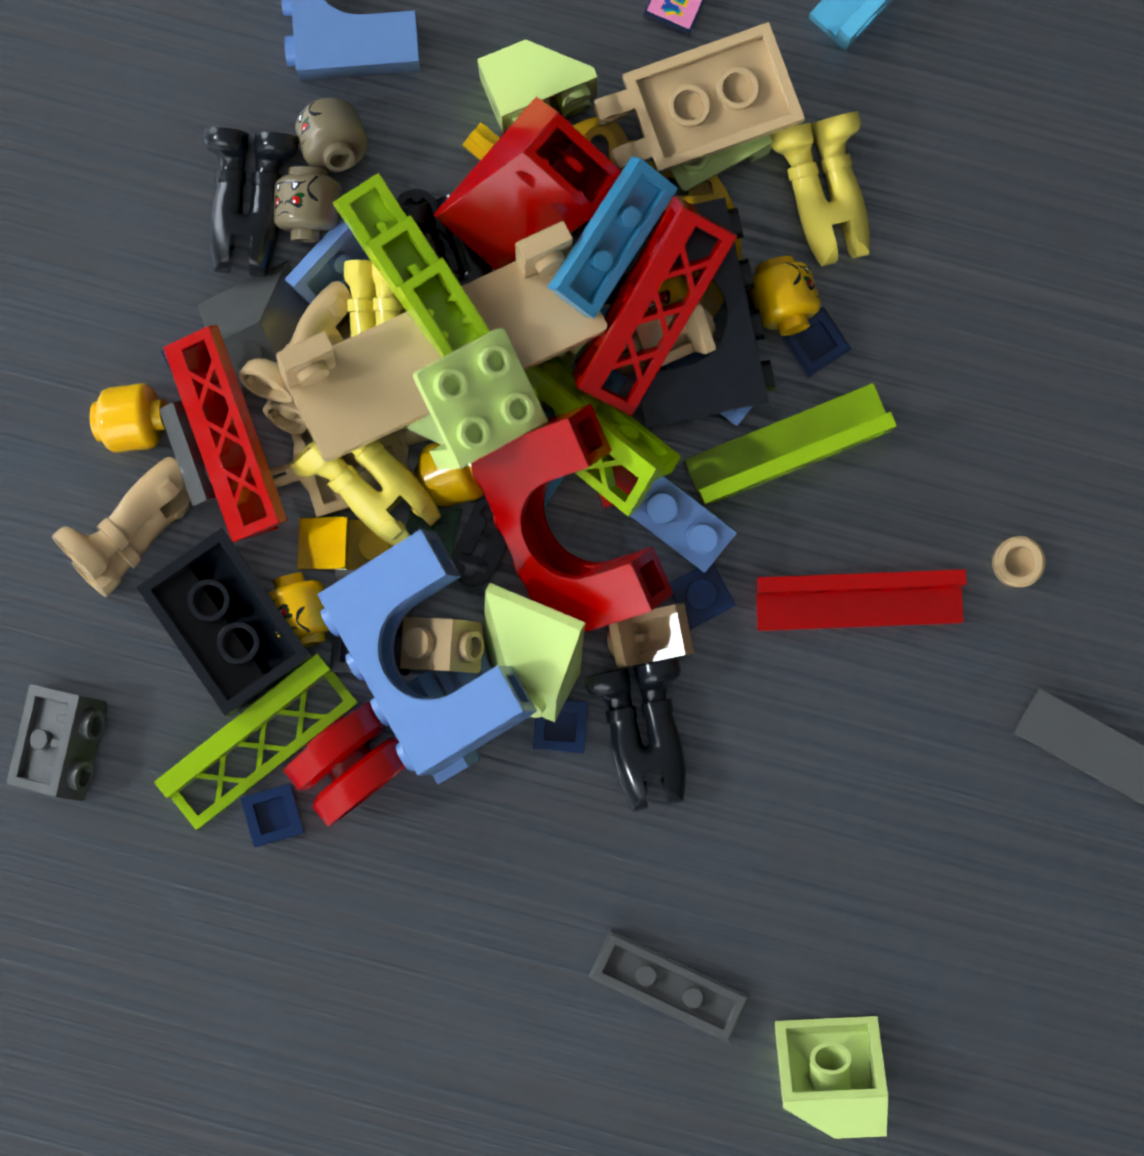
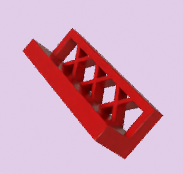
(635, 297)
(225, 434)
(859, 600)

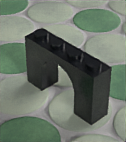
(732, 373)

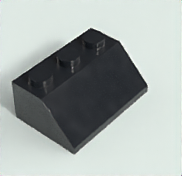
(224, 622)

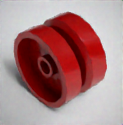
(345, 757)

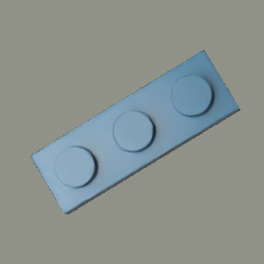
(612, 237)

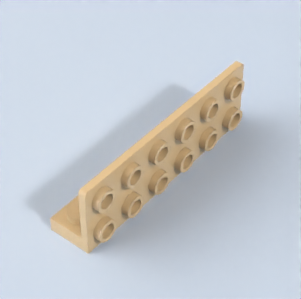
(367, 381)

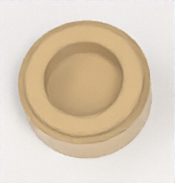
(1018, 562)

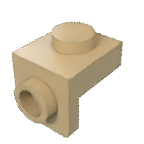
(693, 338)
(651, 637)
(441, 645)

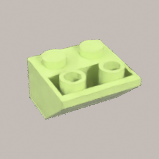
(529, 71)

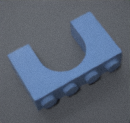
(344, 44)
(367, 614)

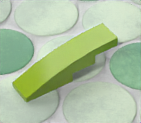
(411, 266)

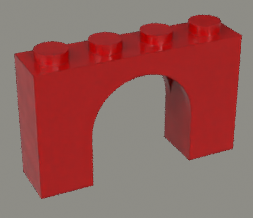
(515, 488)

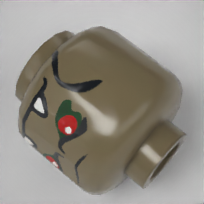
(331, 134)
(306, 203)

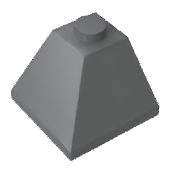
(256, 317)

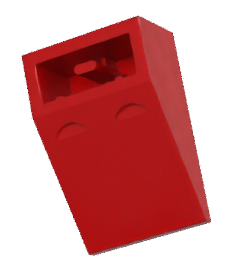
(526, 183)

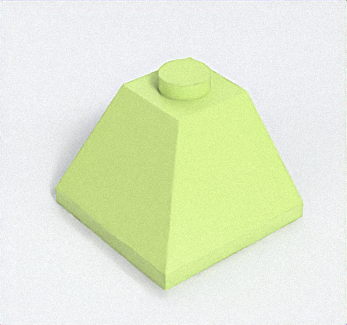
(538, 645)
(834, 1074)

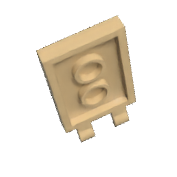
(704, 100)

